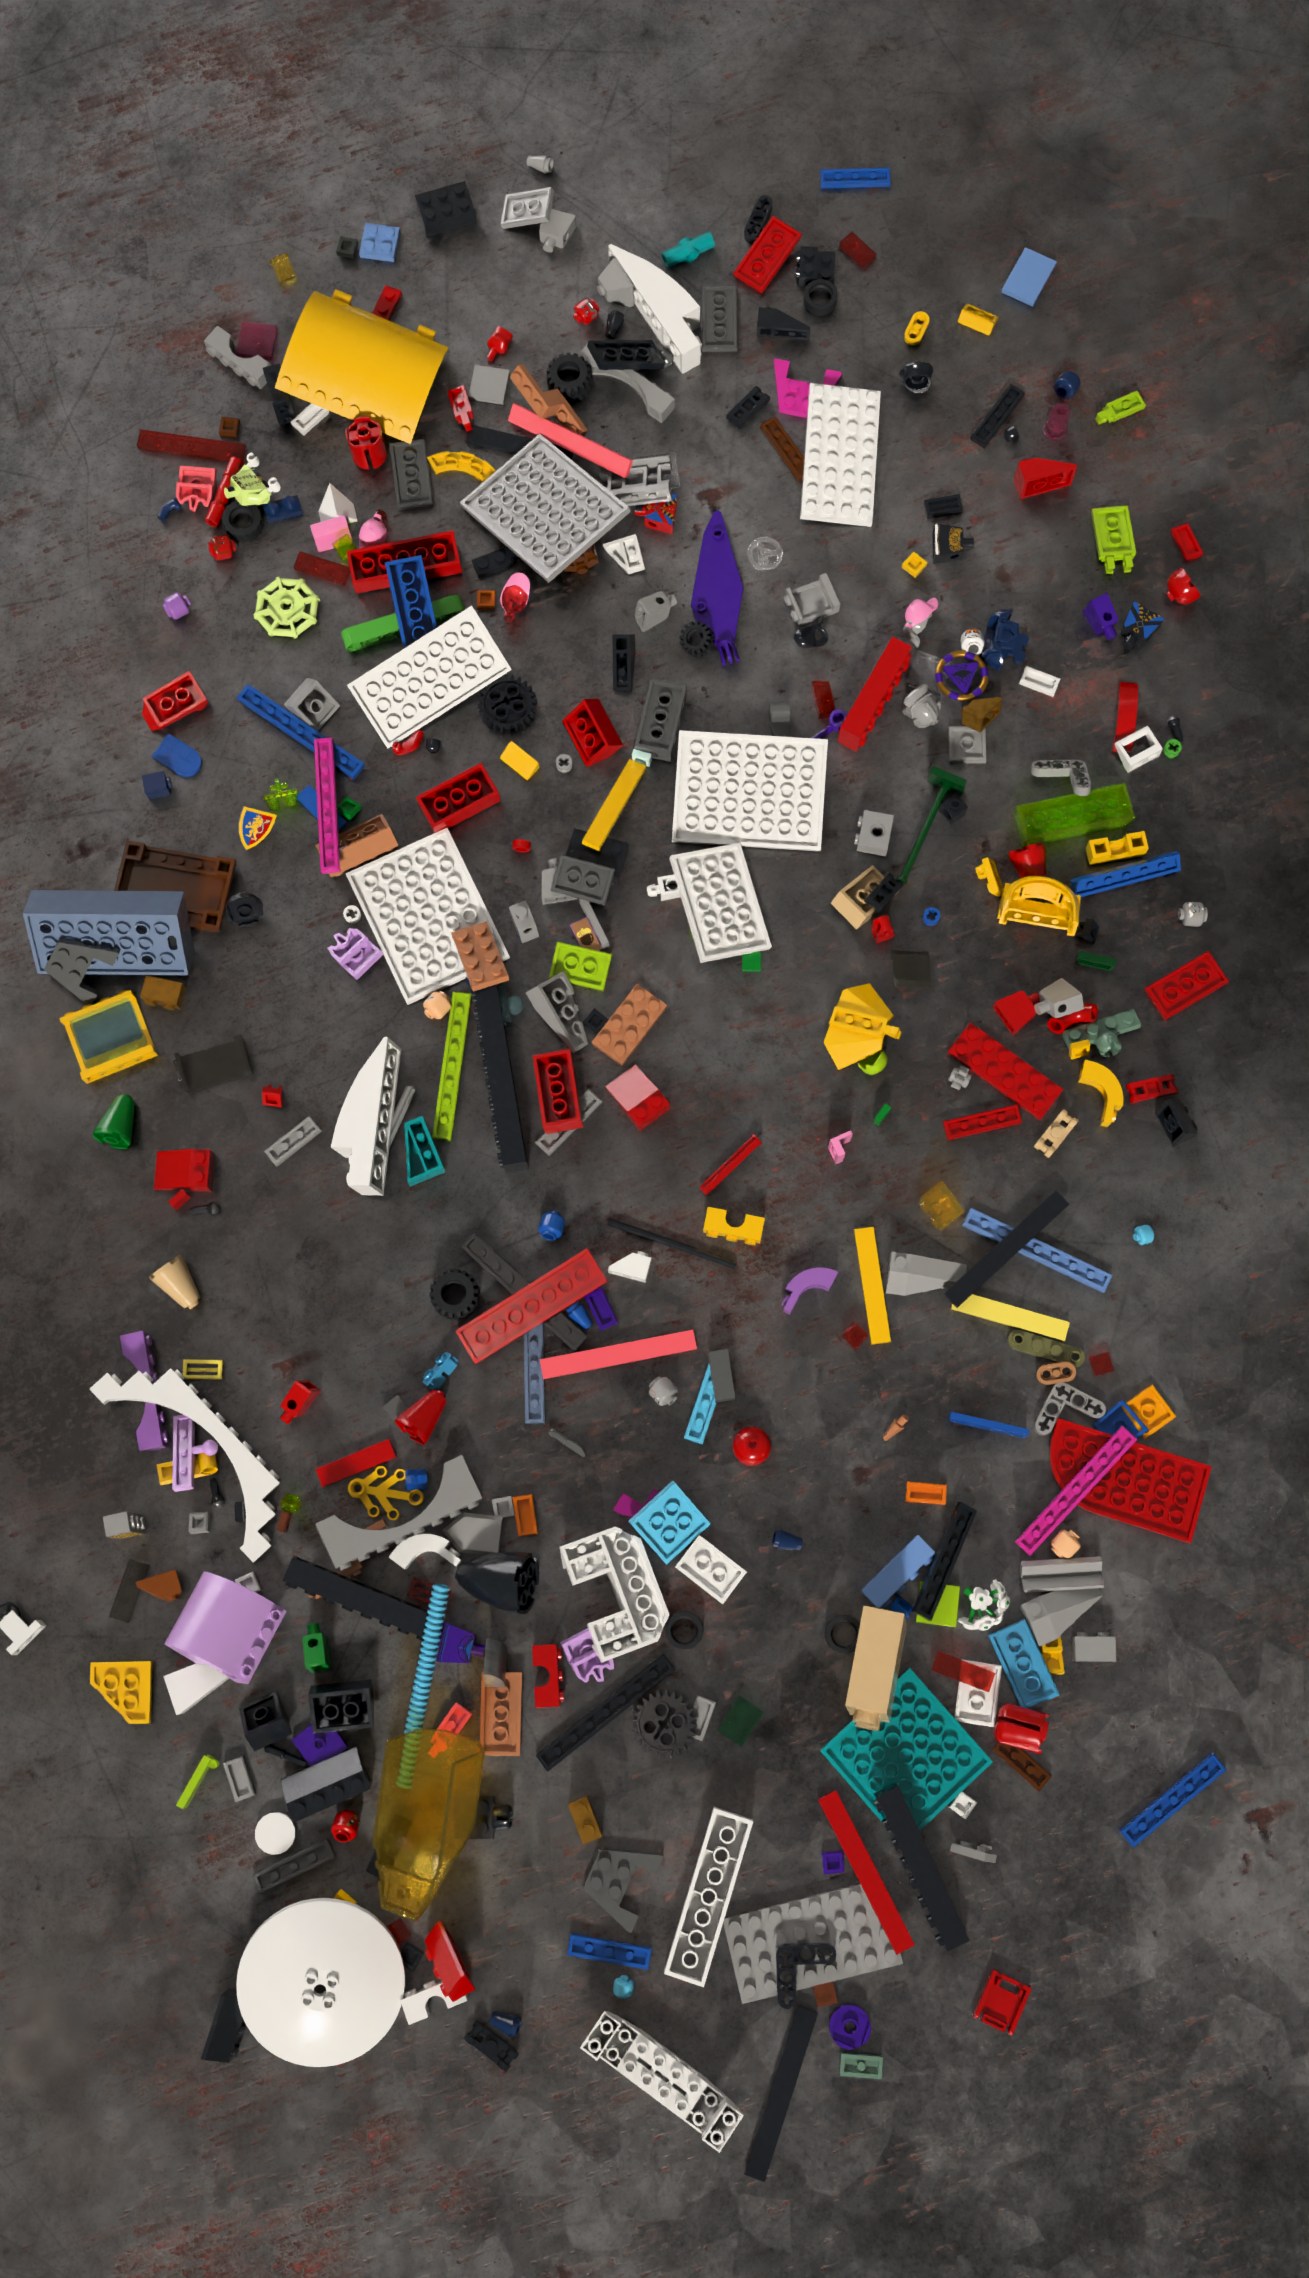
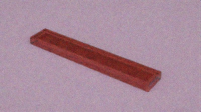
(190, 445)

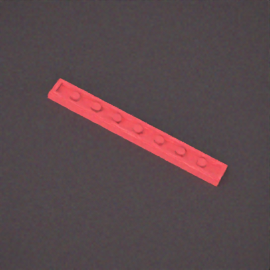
(570, 440)
(618, 1354)

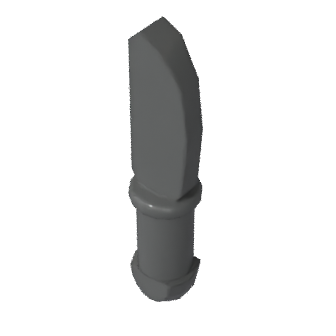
(573, 1445)

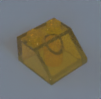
(941, 1206)

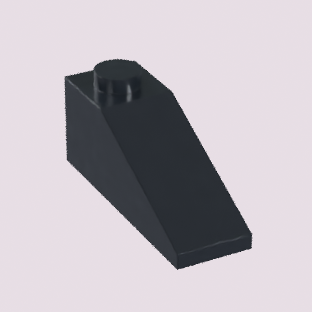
(780, 325)
(623, 661)

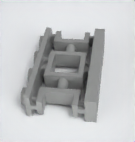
(642, 492)

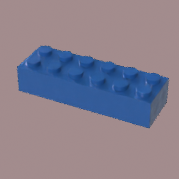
(410, 598)

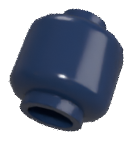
(1067, 385)

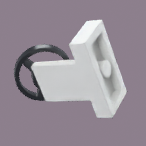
(17, 1629)

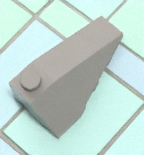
(557, 1007)
(918, 1274)
(1056, 1611)

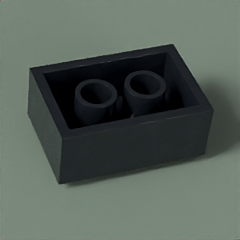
(445, 209)
(611, 854)

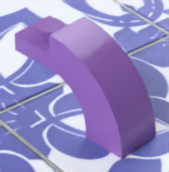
(811, 1278)

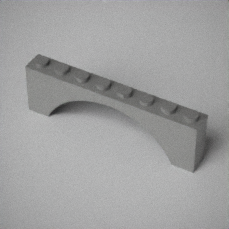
(349, 1543)

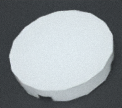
(275, 1833)

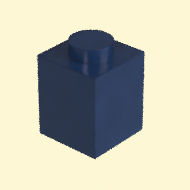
(156, 784)

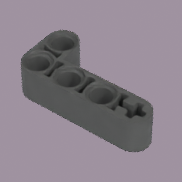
(780, 719)

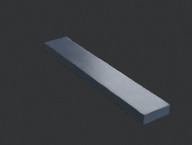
(533, 1376)

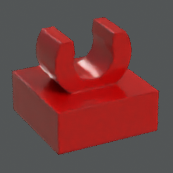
(272, 1096)

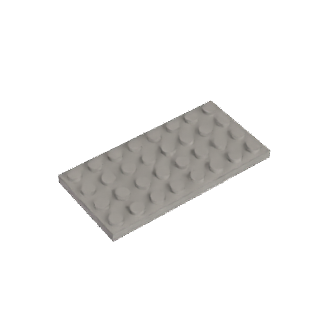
(832, 1917)

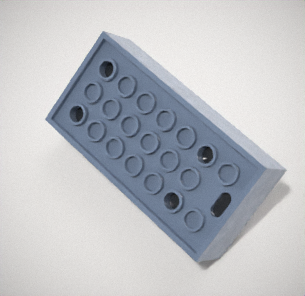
(145, 925)

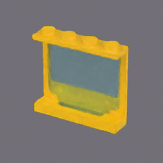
(109, 1036)

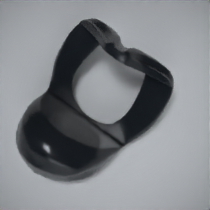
(806, 635)

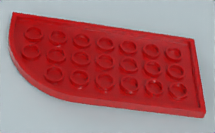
(1140, 1489)

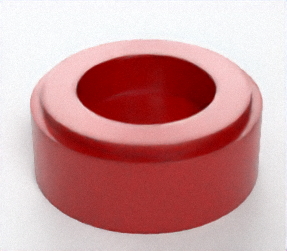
(521, 845)

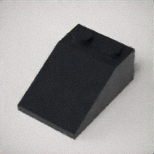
(1176, 1122)

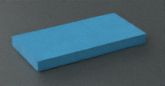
(1024, 1664)

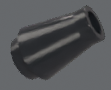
(614, 323)

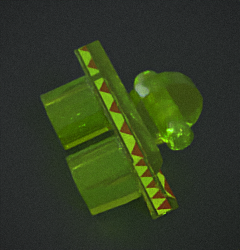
(272, 799)

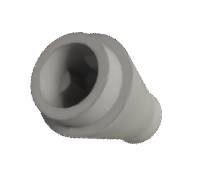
(541, 163)

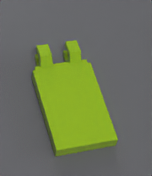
(1114, 537)

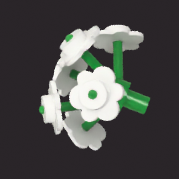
(980, 1600)

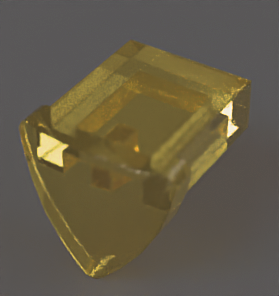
(282, 266)

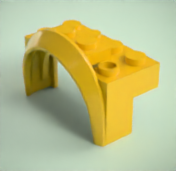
(1057, 915)

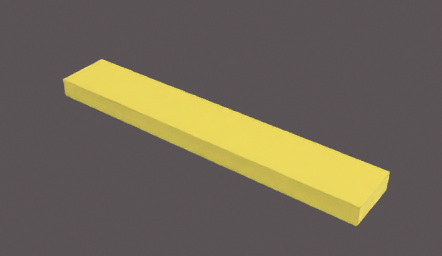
(1014, 1317)

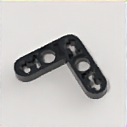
(757, 211)
(795, 1959)

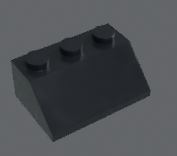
(341, 1706)
(225, 2030)

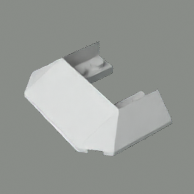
(633, 1584)

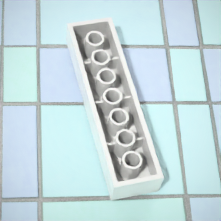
(708, 1897)

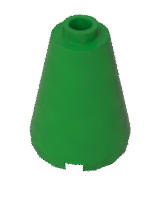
(117, 1123)

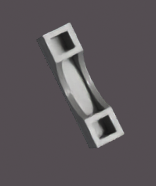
(221, 345)

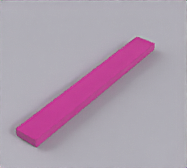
(327, 805)
(1075, 1490)

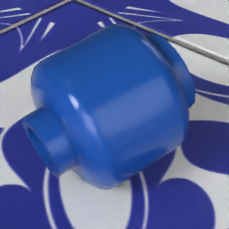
(551, 1225)

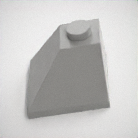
(616, 285)

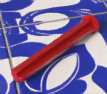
(728, 1166)

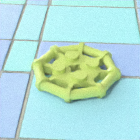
(290, 616)

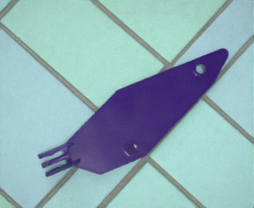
(718, 588)

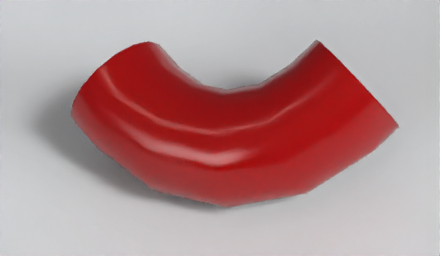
(1088, 1014)

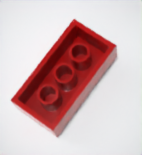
(458, 798)
(558, 1091)

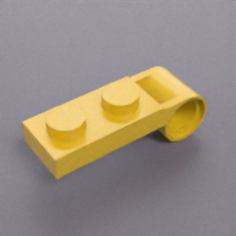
(203, 1466)

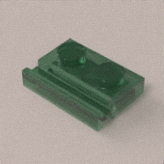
(740, 1721)

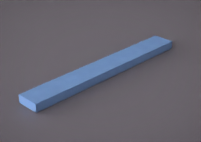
(1040, 1252)

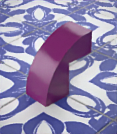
(629, 1507)

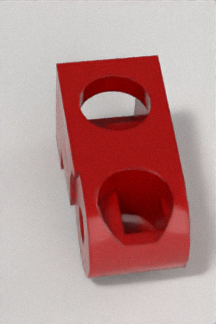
(882, 929)

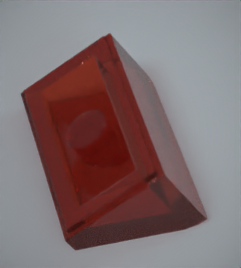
(822, 698)

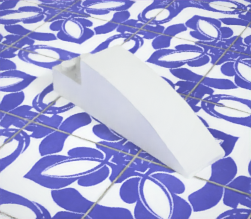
(664, 306)
(367, 1120)

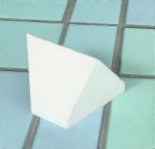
(336, 505)

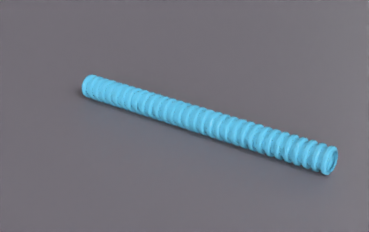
(427, 1657)

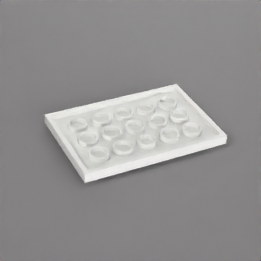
(720, 902)

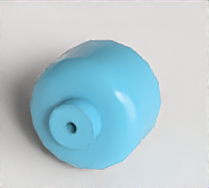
(1143, 1234)
(623, 1987)

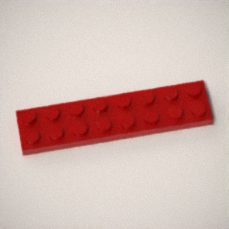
(531, 1306)

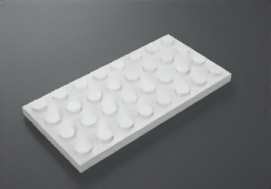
(840, 455)
(429, 677)

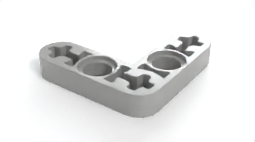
(1074, 769)
(1060, 1401)

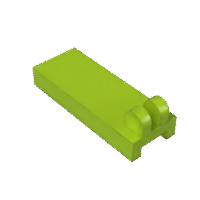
(196, 1779)

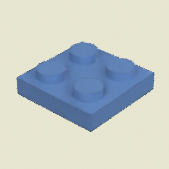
(379, 242)

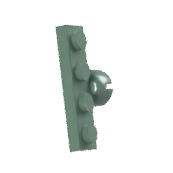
(1104, 1032)

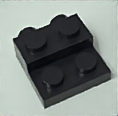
(814, 265)

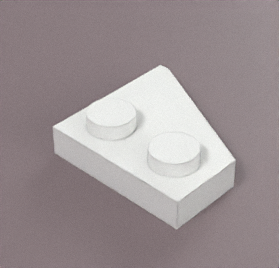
(626, 553)

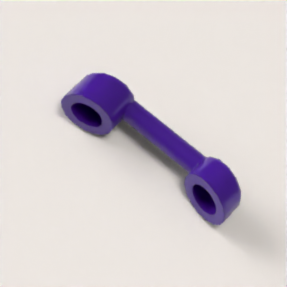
(835, 721)

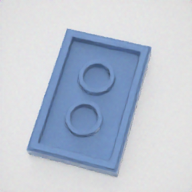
(1029, 276)

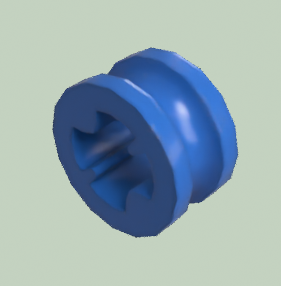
(929, 922)

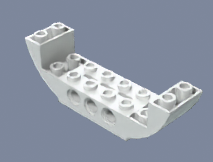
(664, 2077)

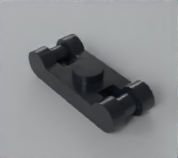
(748, 407)
(884, 892)
(491, 2045)

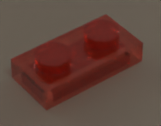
(857, 249)

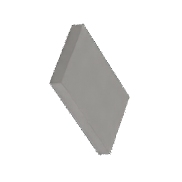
(527, 208)

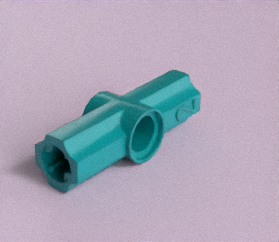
(688, 249)

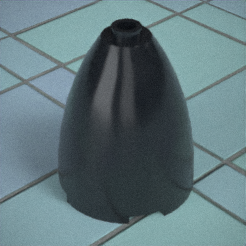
(501, 1580)

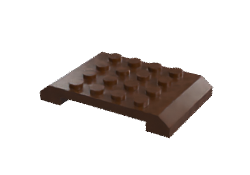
(202, 878)

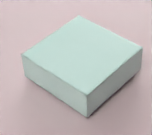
(641, 757)

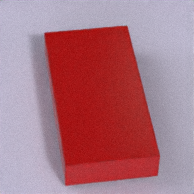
(1186, 542)

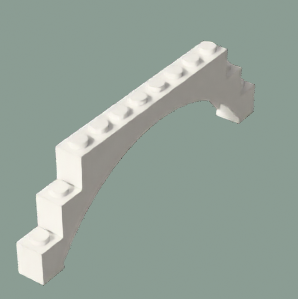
(176, 1395)

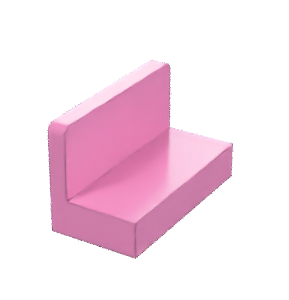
(329, 531)
(835, 1146)

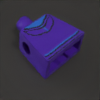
(458, 1645)

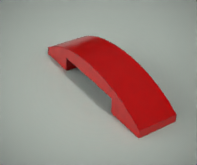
(1126, 713)

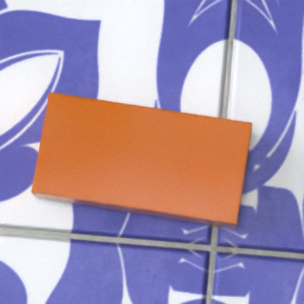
(926, 1493)
(525, 1515)

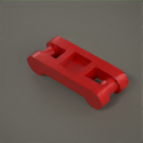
(1152, 1088)

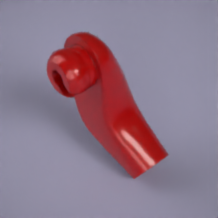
(409, 745)

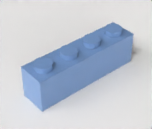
(897, 1572)

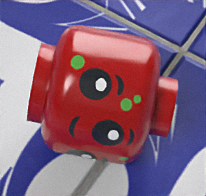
(345, 1825)

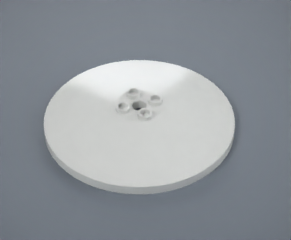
(329, 1946)

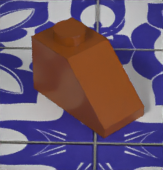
(162, 1586)

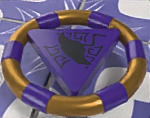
(961, 675)

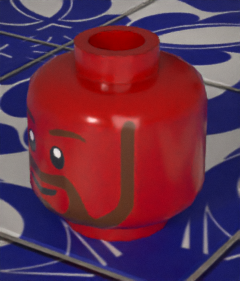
(221, 547)

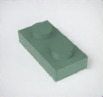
(861, 2065)

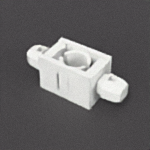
(653, 890)

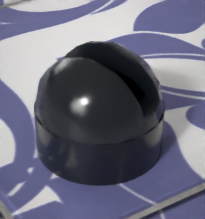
(1011, 434)
(433, 745)

